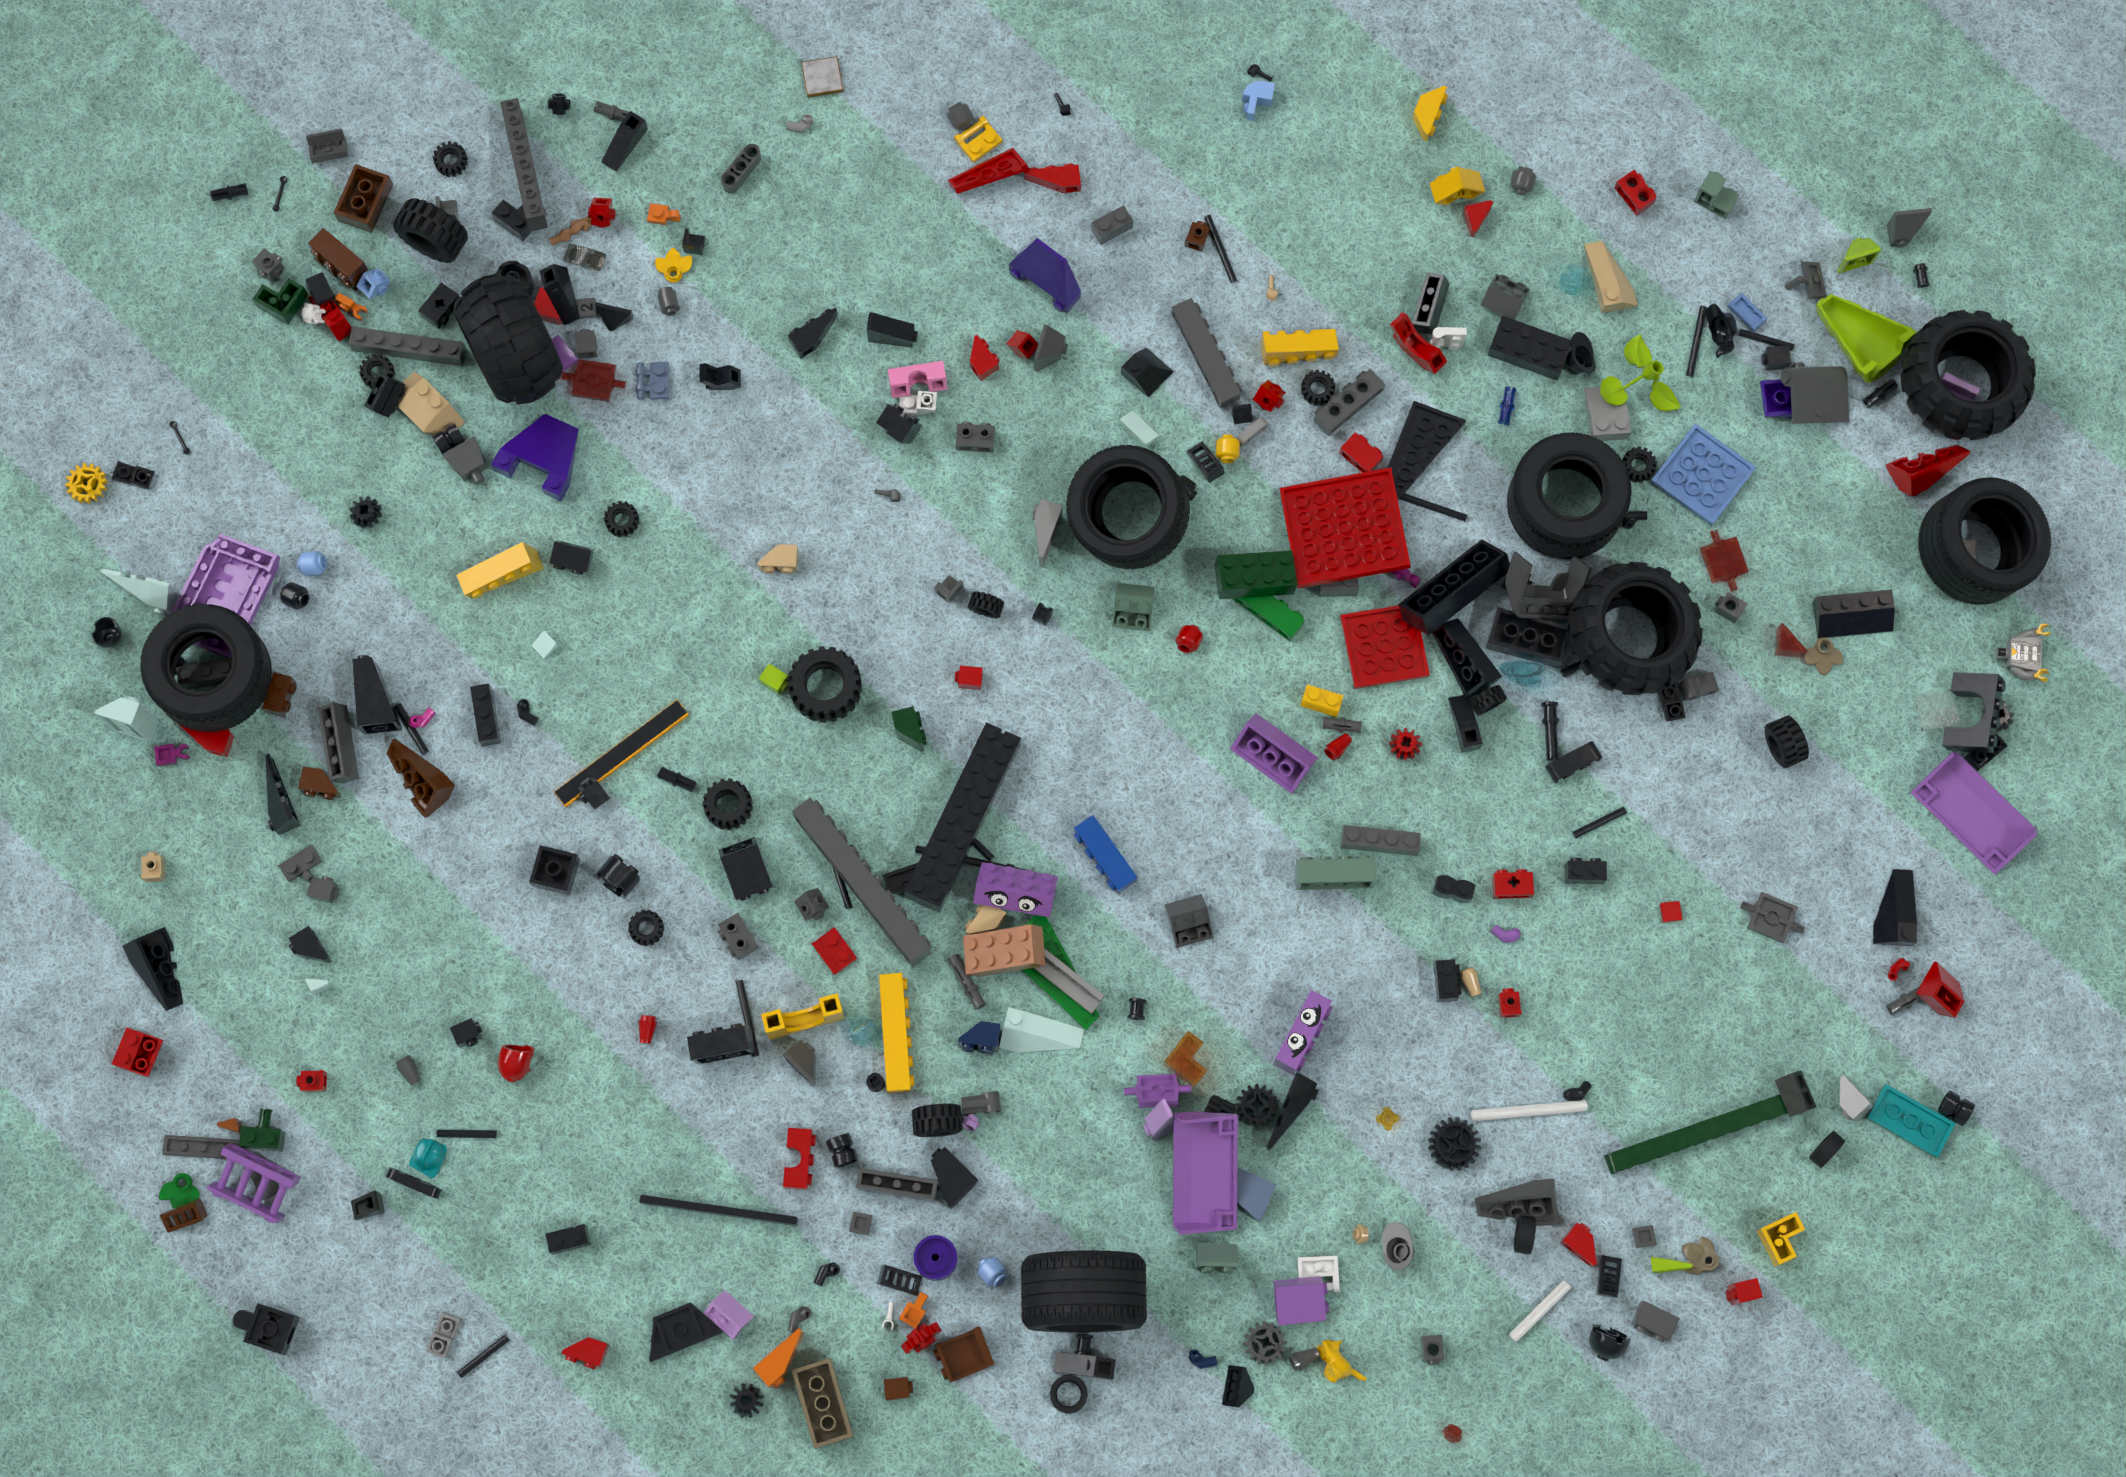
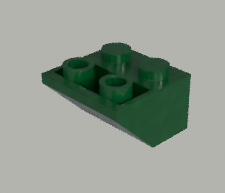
(907, 727)

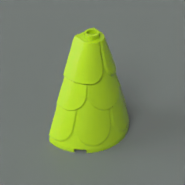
(1864, 336)

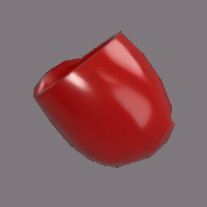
(514, 1061)

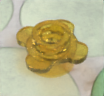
(1392, 1118)

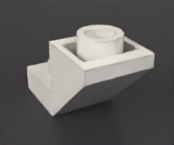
(920, 404)

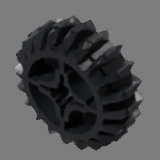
(1462, 1147)

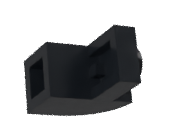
(720, 378)

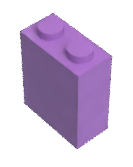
(1300, 1300)

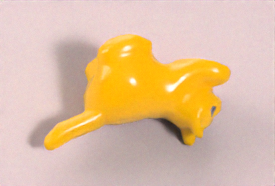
(1337, 1365)

